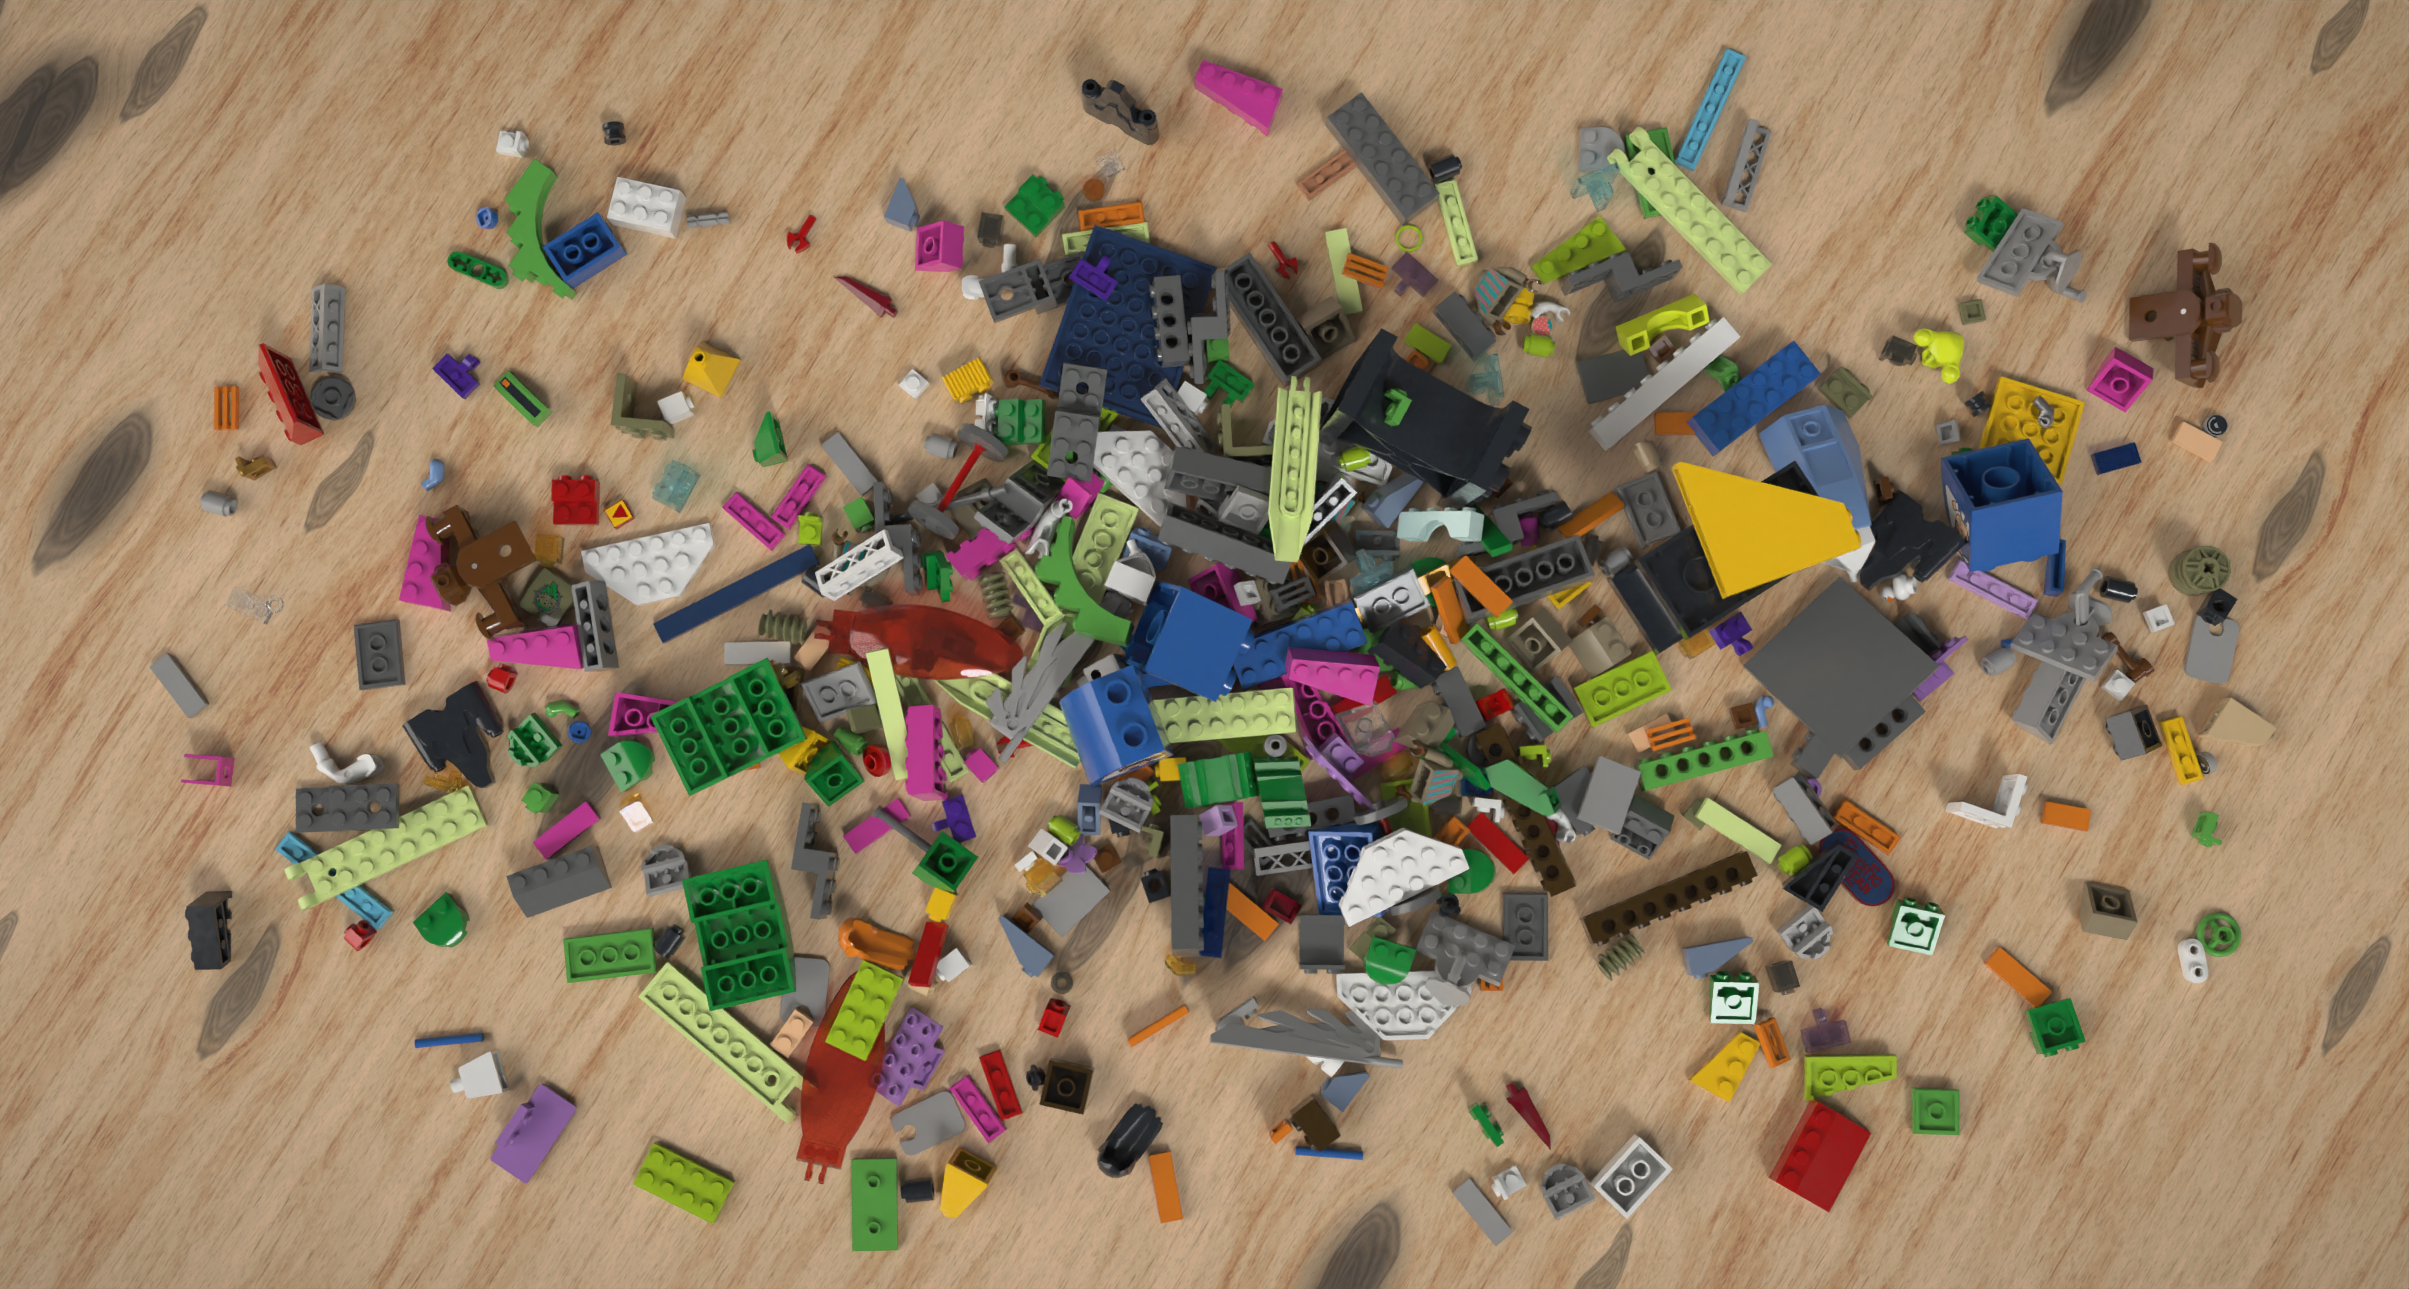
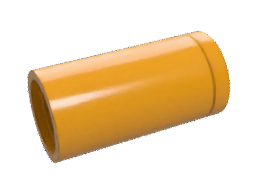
(1438, 645)

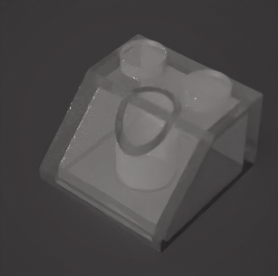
(1366, 730)

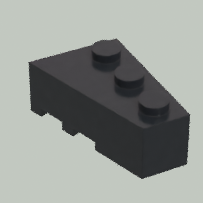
(1408, 653)
(1822, 875)
(208, 930)

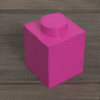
(981, 764)

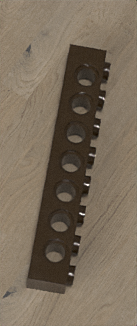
(1738, 862)
(1553, 884)

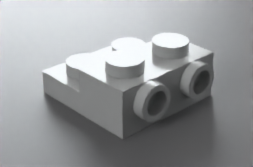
(1245, 510)
(1245, 1010)

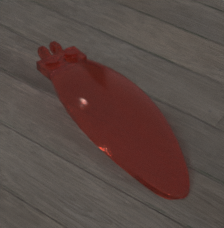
(923, 641)
(835, 1094)

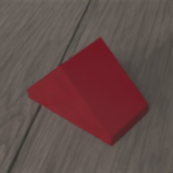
(1281, 906)

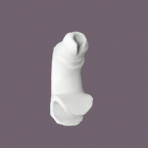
(1543, 307)
(1565, 831)

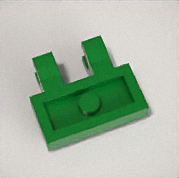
(1230, 381)
(1490, 1131)

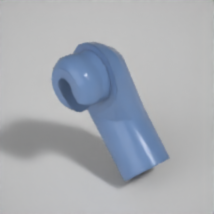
(436, 475)
(1760, 709)

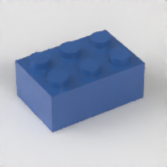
(585, 250)

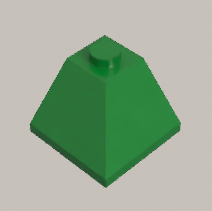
(769, 442)
(832, 774)
(945, 864)

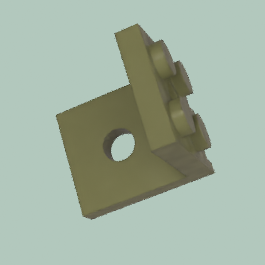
(624, 409)
(1242, 454)

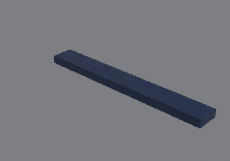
(736, 594)

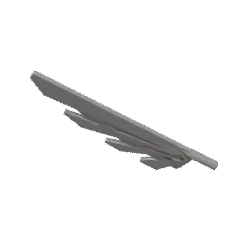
(1035, 690)
(1319, 1040)

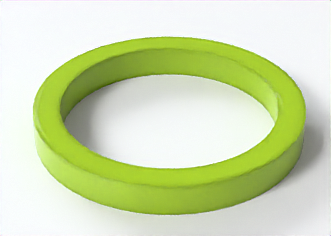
(1408, 227)

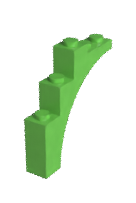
(528, 203)
(1060, 570)

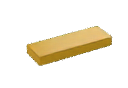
(2180, 750)

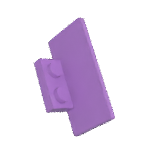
(1944, 671)
(1340, 763)
(910, 1057)
(532, 1133)

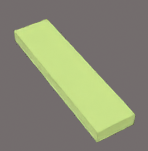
(1456, 223)
(1078, 241)
(1346, 287)
(1031, 588)
(1738, 830)

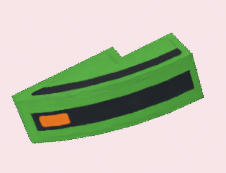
(522, 399)

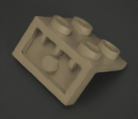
(1266, 609)

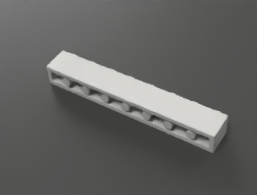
(1664, 383)

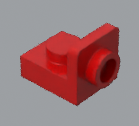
(1054, 1017)

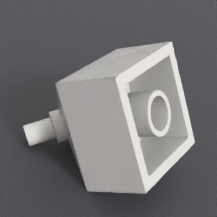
(1855, 560)
(1132, 576)

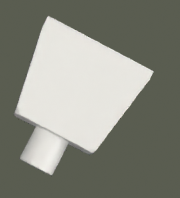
(481, 1076)

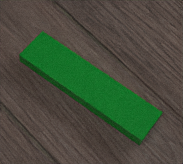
(1492, 538)

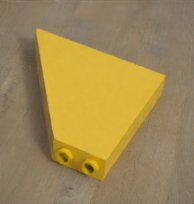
(1760, 529)

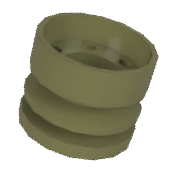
(2188, 575)

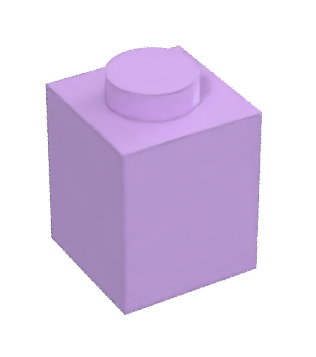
(1218, 820)

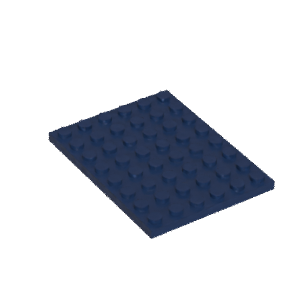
(1122, 329)

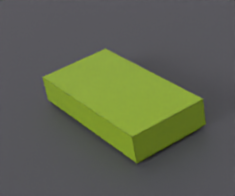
(1427, 343)

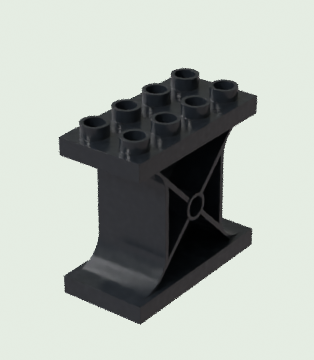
(1443, 434)
(1673, 587)

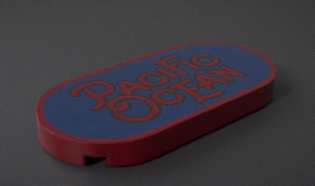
(1868, 878)

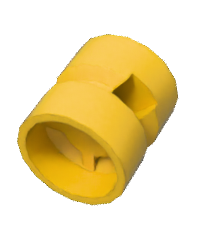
(1519, 311)

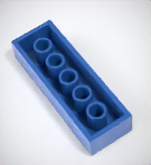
(1753, 398)
(1327, 629)

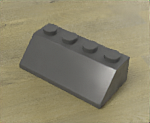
(559, 881)

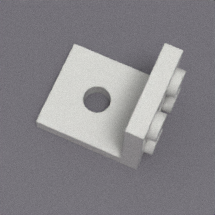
(2005, 806)

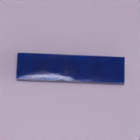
(1215, 911)

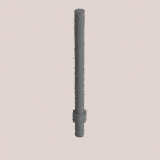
(986, 495)

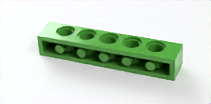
(1516, 678)
(1759, 749)

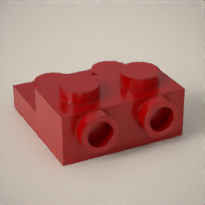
(575, 500)

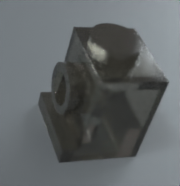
(1898, 351)

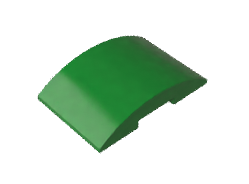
(728, 727)
(741, 934)

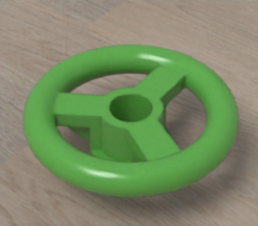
(2227, 934)

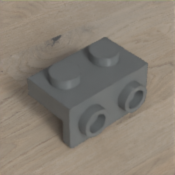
(1378, 543)

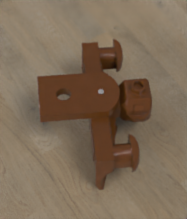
(2192, 314)
(480, 567)

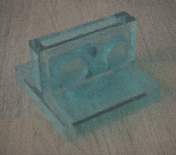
(1597, 185)
(1490, 381)
(1369, 574)

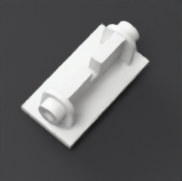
(986, 408)

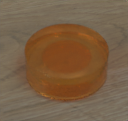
(1093, 190)

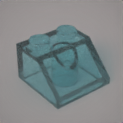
(675, 486)

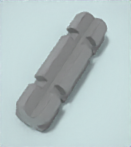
(708, 219)

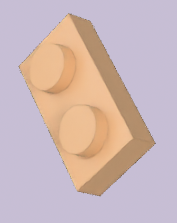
(792, 1032)

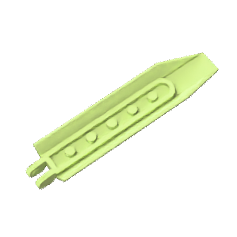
(1294, 469)
(1047, 733)

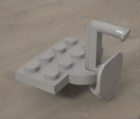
(2031, 254)
(2073, 637)
(1463, 955)

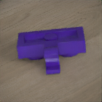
(1094, 278)
(457, 374)
(1731, 633)
(957, 819)

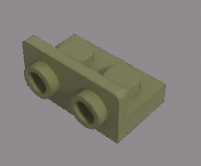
(1845, 391)
(1154, 844)

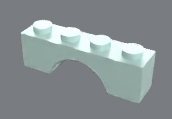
(1419, 524)

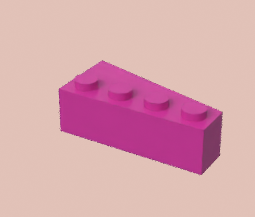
(1240, 94)
(981, 552)
(541, 646)
(1335, 672)
(633, 713)
(1312, 714)
(925, 753)

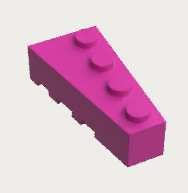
(423, 558)

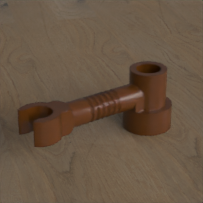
(1020, 380)
(2136, 670)

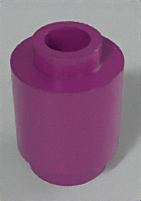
(1530, 530)

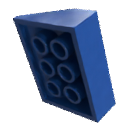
(1334, 856)

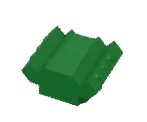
(1218, 780)
(1282, 792)

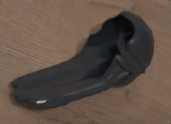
(1128, 1141)

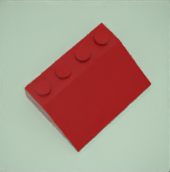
(288, 395)
(1820, 1155)

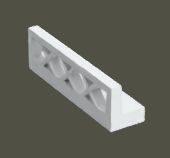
(858, 571)

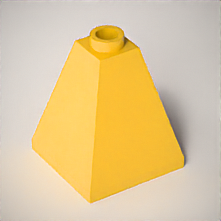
(710, 369)
(801, 755)
(963, 1182)

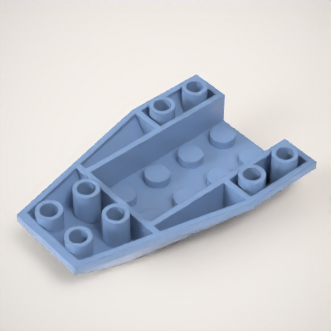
(1826, 454)

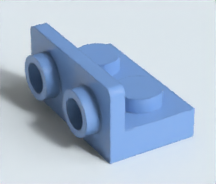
(1151, 546)

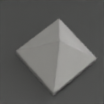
(1948, 432)

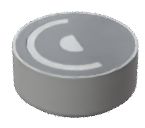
(2215, 425)
(2206, 762)

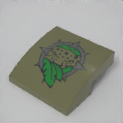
(548, 598)

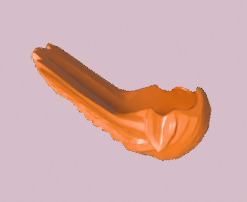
(875, 944)

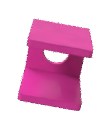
(1080, 493)
(220, 779)

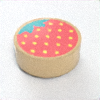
(1542, 325)

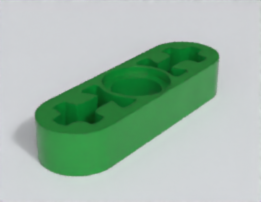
(472, 262)

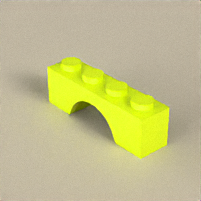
(1683, 314)

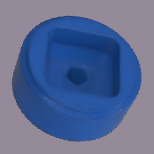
(487, 218)
(579, 731)

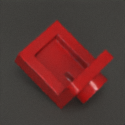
(1494, 704)

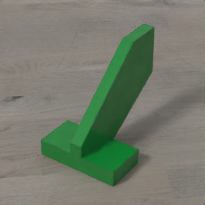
(1469, 770)
(1523, 787)

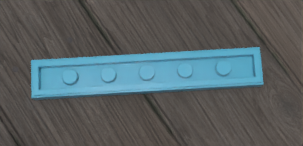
(1710, 109)
(357, 899)

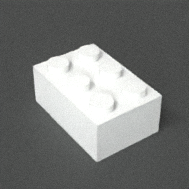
(646, 207)
(1631, 1176)

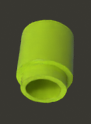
(1538, 345)
(1353, 459)
(1505, 620)
(1064, 830)
(1794, 859)

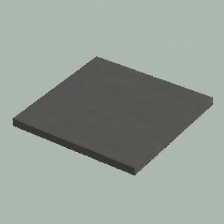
(1840, 667)

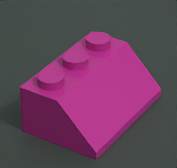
(1218, 585)

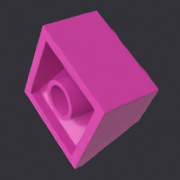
(939, 247)
(2121, 379)

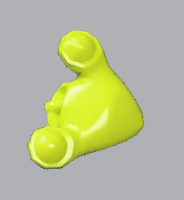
(1942, 349)

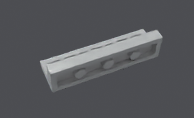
(1741, 162)
(327, 328)
(1173, 422)
(1281, 850)

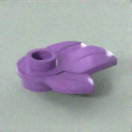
(1077, 856)

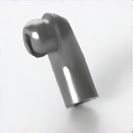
(2046, 412)

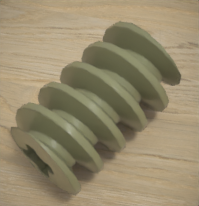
(995, 593)
(783, 627)
(1620, 956)

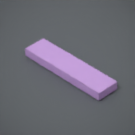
(1993, 590)

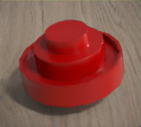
(877, 760)

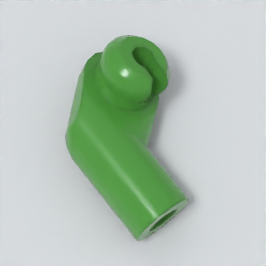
(560, 706)

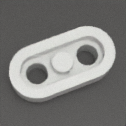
(2190, 962)

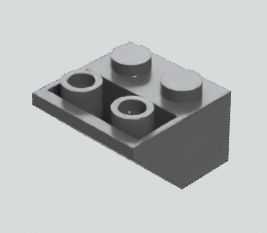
(1644, 827)

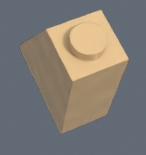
(2237, 725)

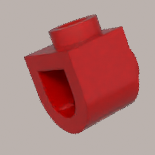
(501, 678)
(359, 934)

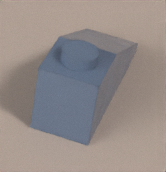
(1390, 499)
(1027, 949)
(1709, 957)

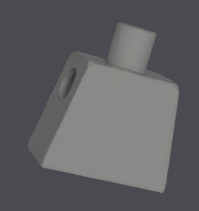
(1105, 666)

